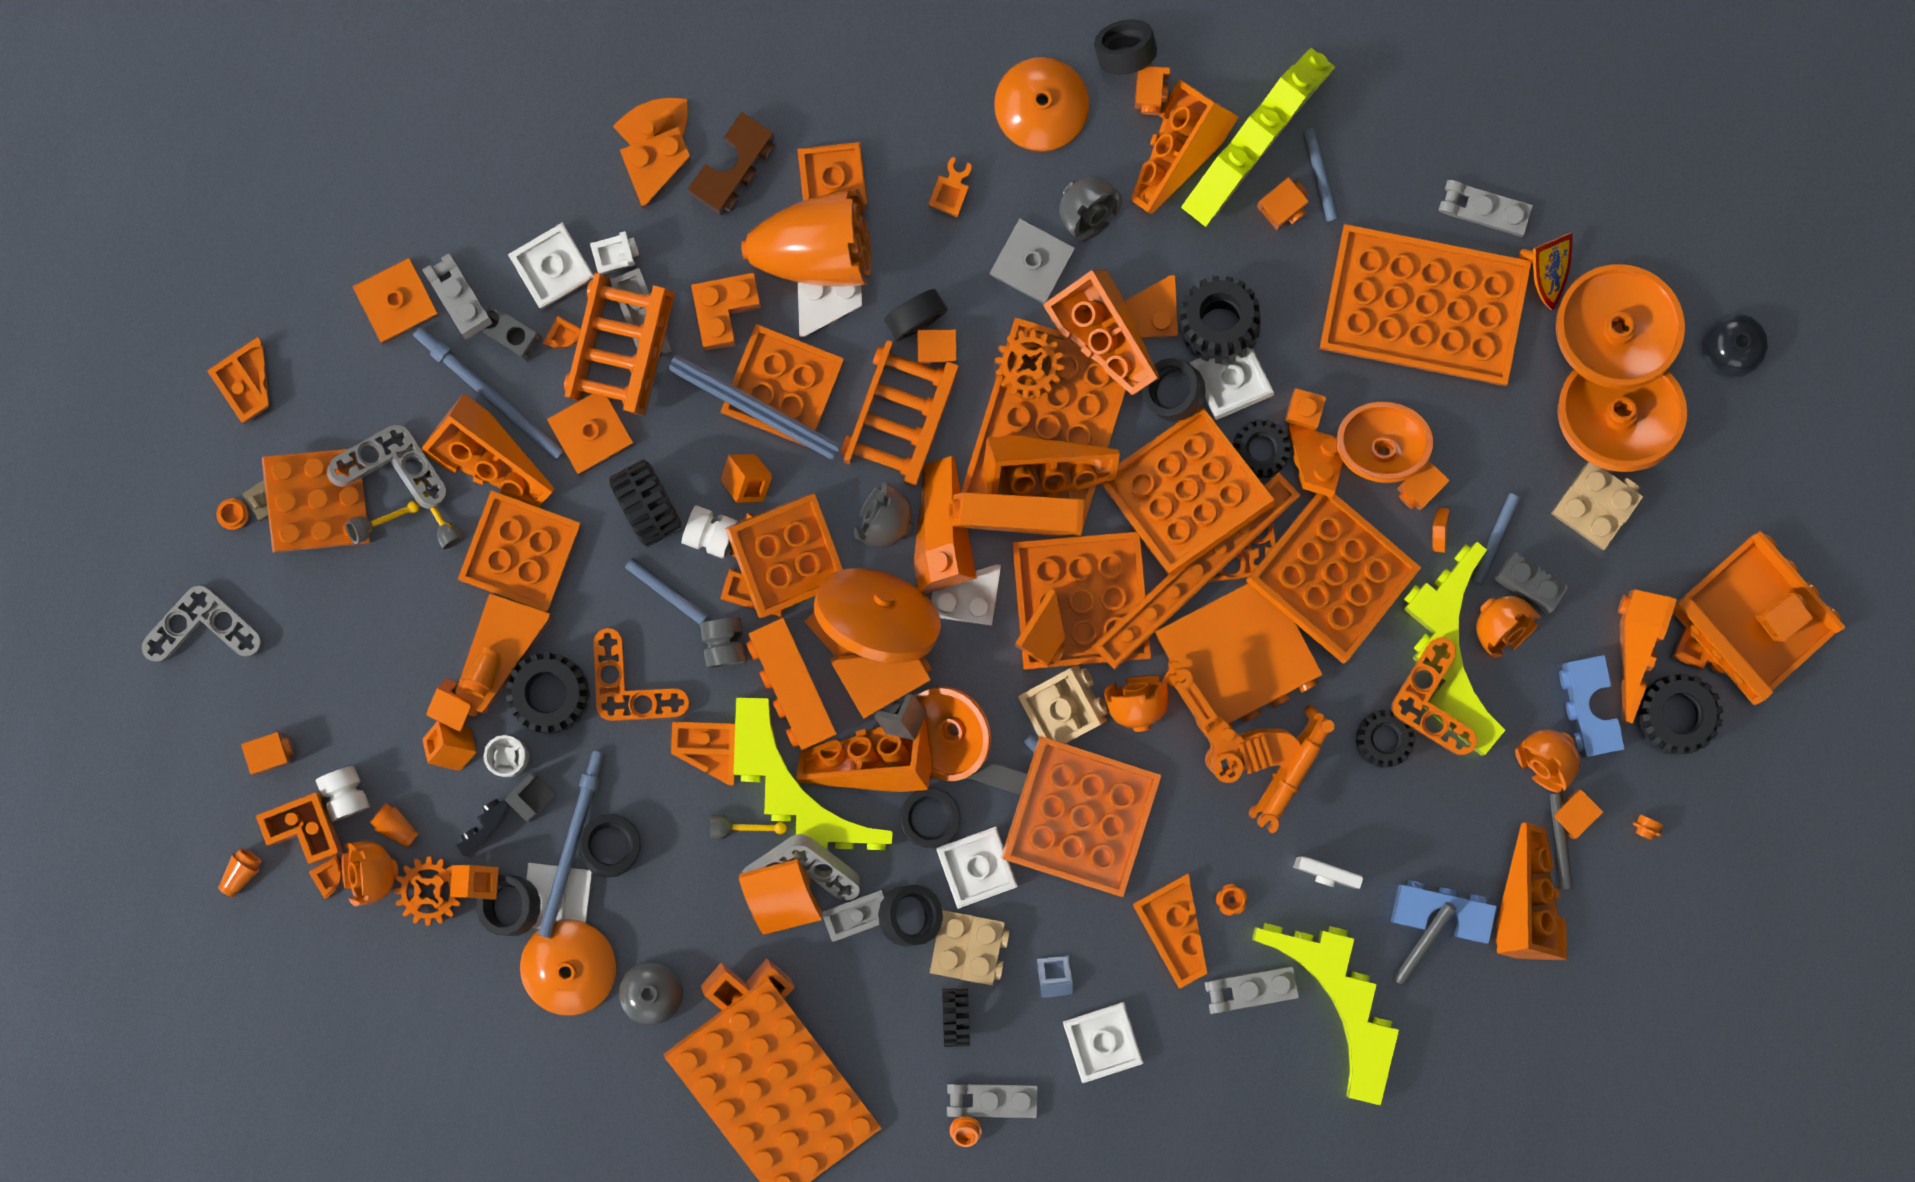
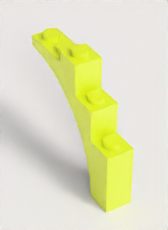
(1257, 135)
(1439, 613)
(758, 756)
(1369, 1043)

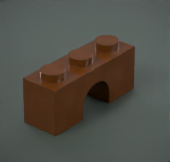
(719, 188)

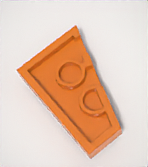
(1174, 929)

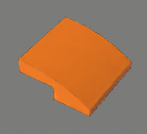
(780, 896)

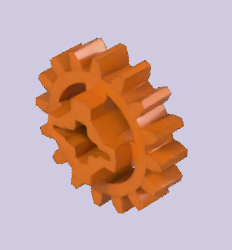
(1020, 352)
(418, 901)

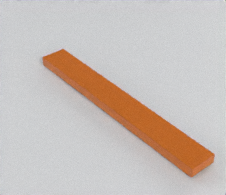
(1178, 589)

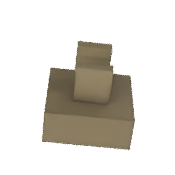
(257, 500)

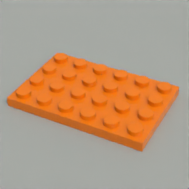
(1425, 305)
(1076, 411)
(772, 1088)

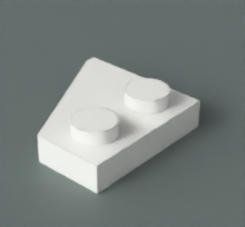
(825, 305)
(970, 600)

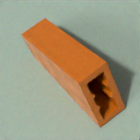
(1017, 513)
(512, 633)

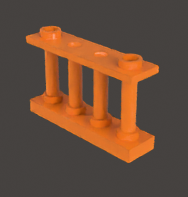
(642, 365)
(920, 437)

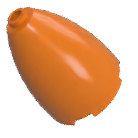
(815, 242)

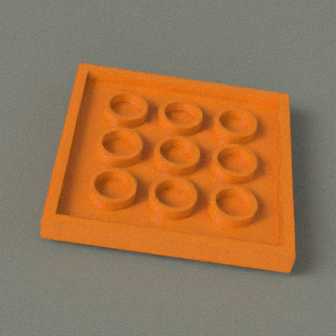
(1187, 491)
(1333, 574)
(1094, 584)
(1081, 816)

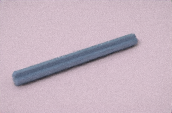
(754, 407)

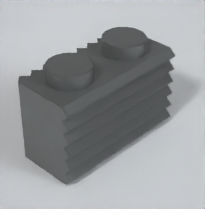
(1531, 583)

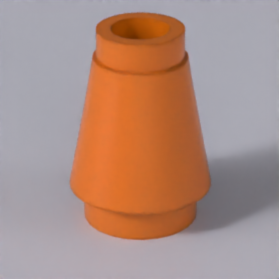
(481, 673)
(394, 825)
(239, 872)

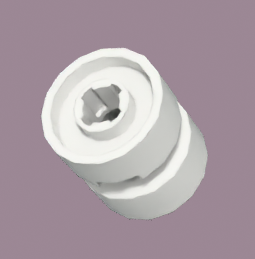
(708, 531)
(506, 756)
(342, 793)

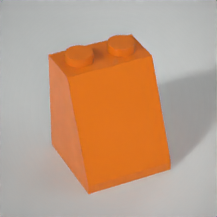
(878, 683)

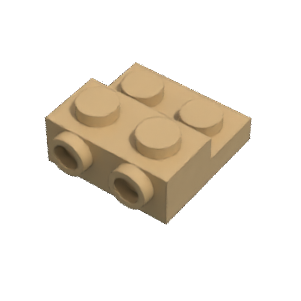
(1597, 504)
(1064, 706)
(969, 948)

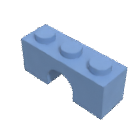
(1582, 680)
(1472, 916)

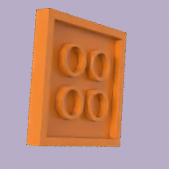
(786, 377)
(305, 505)
(519, 551)
(784, 554)

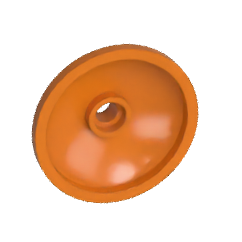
(1036, 125)
(1384, 430)
(954, 753)
(580, 949)

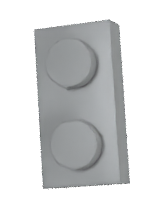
(853, 916)

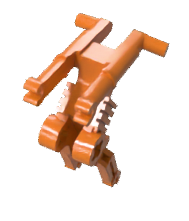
(1255, 749)

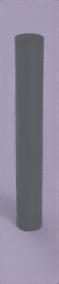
(1561, 845)
(1425, 943)

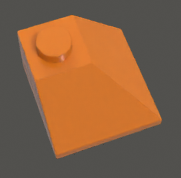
(1044, 632)

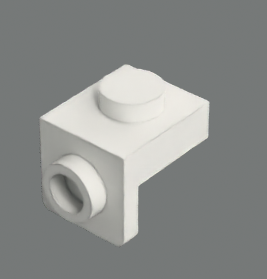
(614, 253)

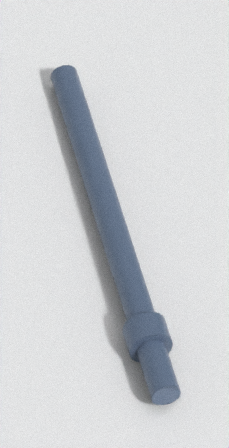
(442, 353)
(589, 784)

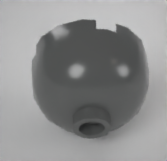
(1087, 205)
(885, 517)
(650, 993)

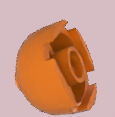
(1505, 623)
(1138, 702)
(1551, 757)
(368, 872)

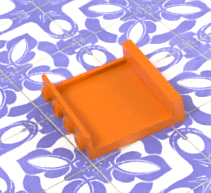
(1723, 618)
(1241, 653)

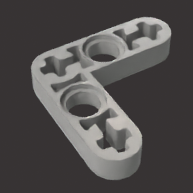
(397, 456)
(206, 615)
(810, 855)

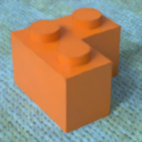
(716, 303)
(307, 821)
(726, 986)

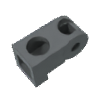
(512, 334)

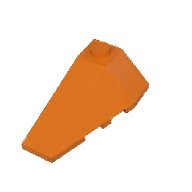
(1187, 137)
(1101, 325)
(479, 446)
(1045, 466)
(941, 551)
(1641, 626)
(869, 762)
(1528, 912)

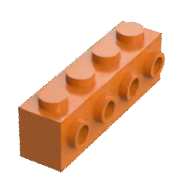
(792, 685)

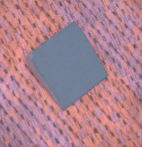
(1055, 976)

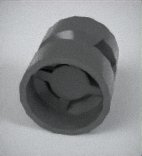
(723, 642)

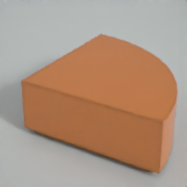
(562, 334)
(1441, 529)
(327, 876)

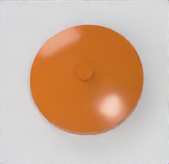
(1620, 326)
(1622, 426)
(877, 615)

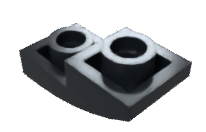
(491, 819)

